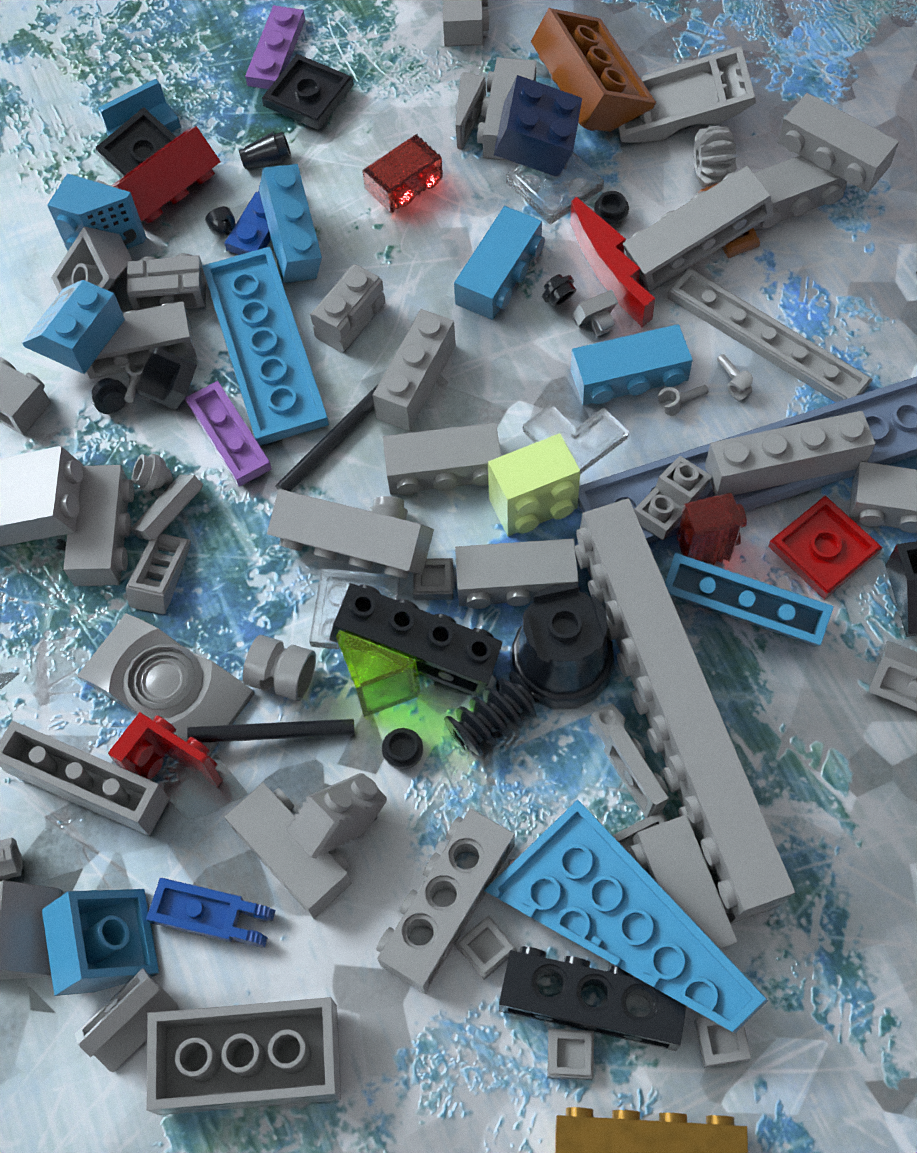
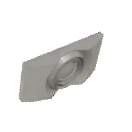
(693, 94)
(162, 678)

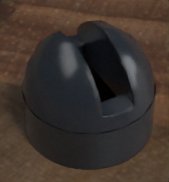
(220, 221)

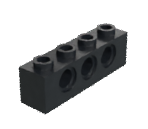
(521, 997)

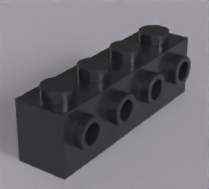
(439, 645)

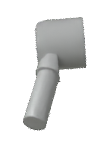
(133, 381)
(741, 382)
(679, 398)

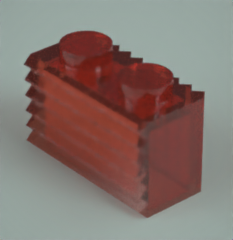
(403, 173)
(711, 528)

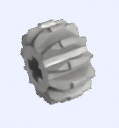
(714, 154)

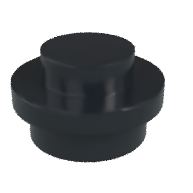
(612, 207)
(559, 290)
(109, 395)
(402, 748)

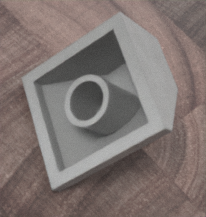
(93, 257)

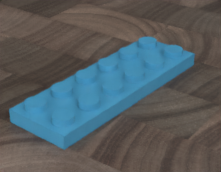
(265, 346)

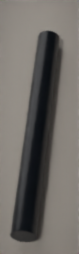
(327, 444)
(268, 731)

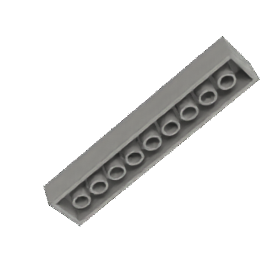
(681, 713)

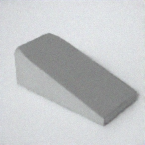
(469, 107)

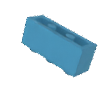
(290, 223)
(499, 263)
(631, 364)

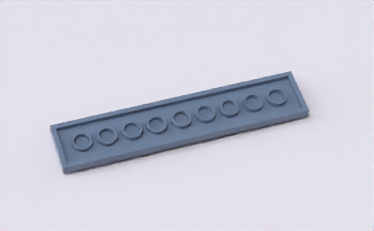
(889, 414)

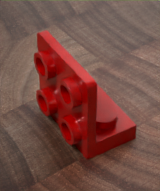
(149, 740)

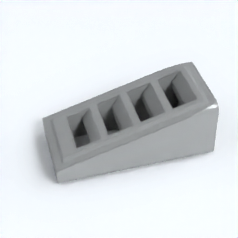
(151, 594)

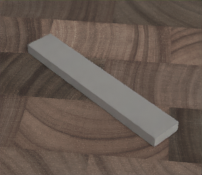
(768, 337)

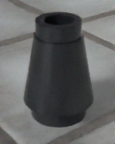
(266, 151)

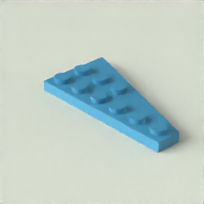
(605, 901)

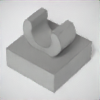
(597, 311)

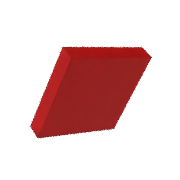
(825, 547)

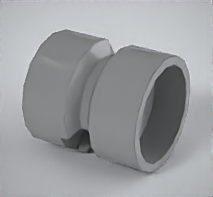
(274, 666)

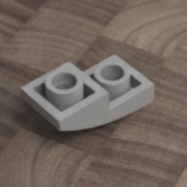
(664, 504)

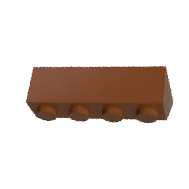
(593, 67)

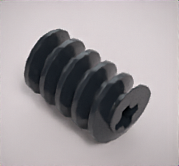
(491, 714)

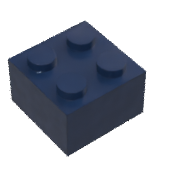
(538, 126)

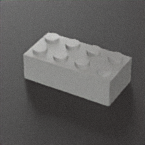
(243, 1056)

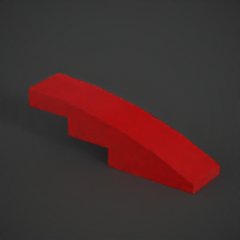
(606, 256)

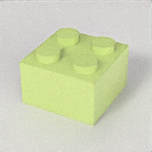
(534, 485)

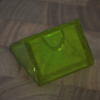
(377, 674)

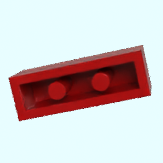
(169, 173)

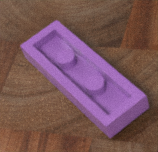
(275, 46)
(228, 433)

